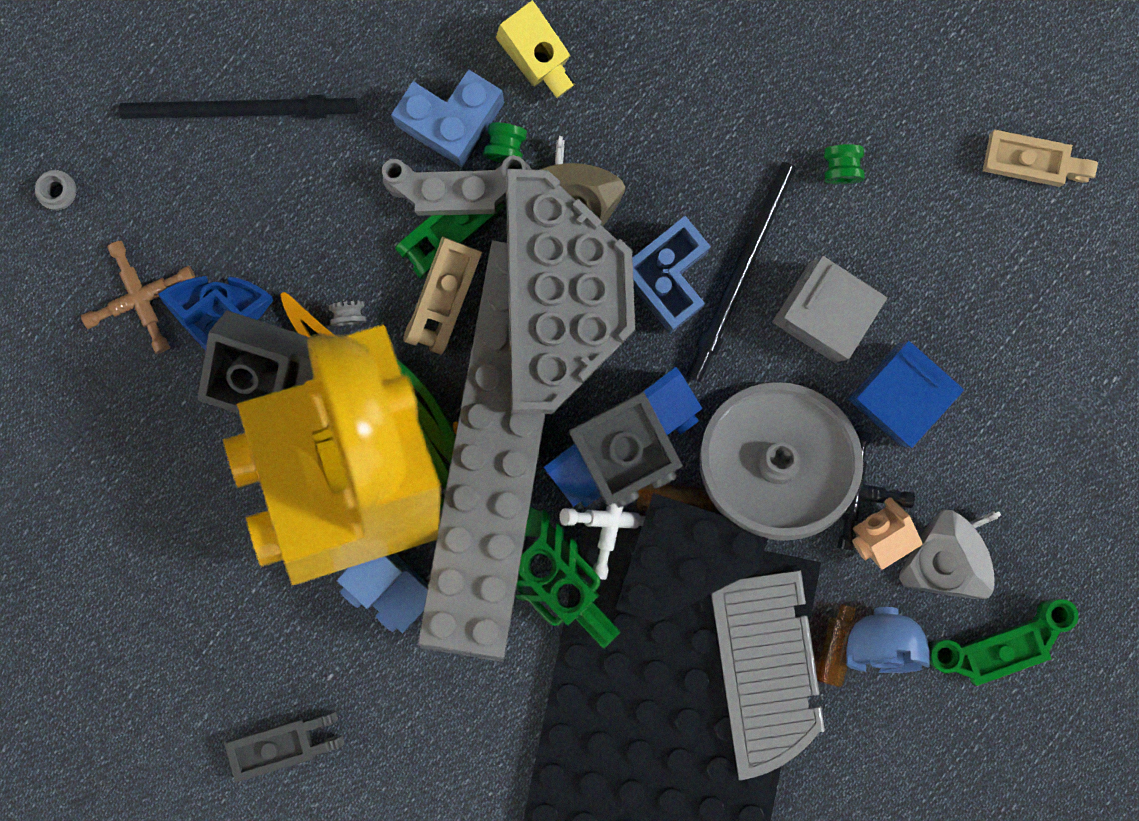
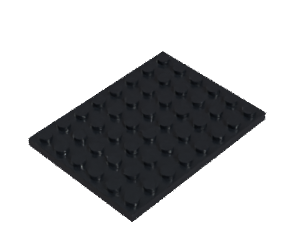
(647, 717)

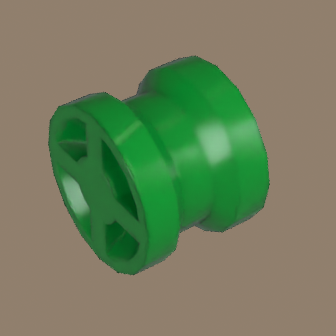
(504, 141)
(844, 164)

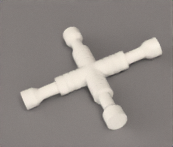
(610, 522)

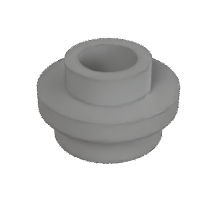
(45, 185)

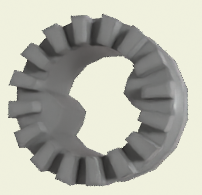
(347, 314)

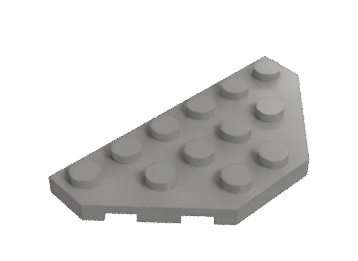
(564, 292)

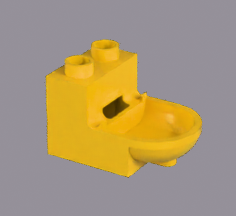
(337, 461)

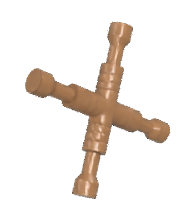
(137, 297)

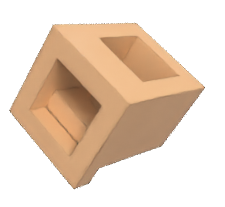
(886, 535)

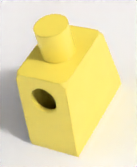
(530, 33)

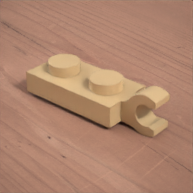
(1035, 160)

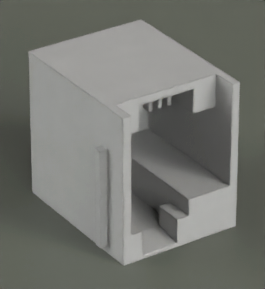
(829, 309)

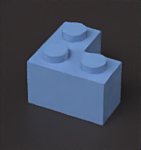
(454, 125)
(659, 271)
(388, 587)

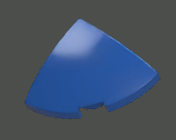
(202, 303)

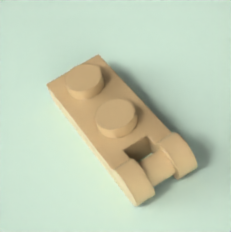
(443, 294)

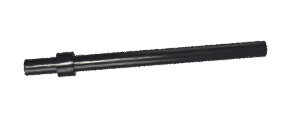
(314, 106)
(710, 340)

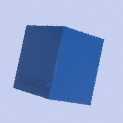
(905, 394)

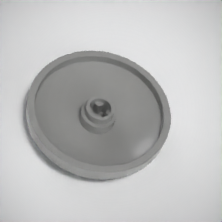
(781, 461)

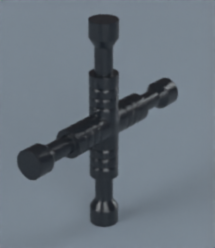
(868, 493)

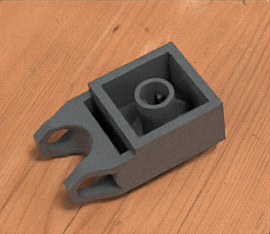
(251, 361)

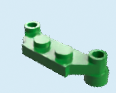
(1007, 649)

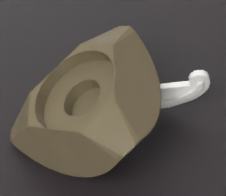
(590, 184)

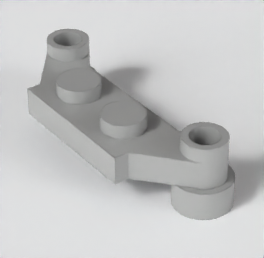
(450, 191)

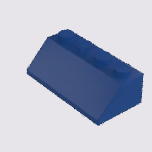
(675, 409)

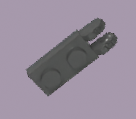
(279, 747)

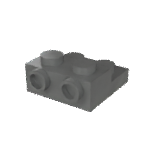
(626, 450)

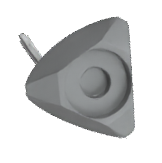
(951, 558)

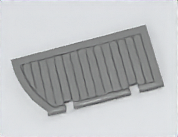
(767, 670)

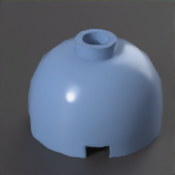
(887, 643)

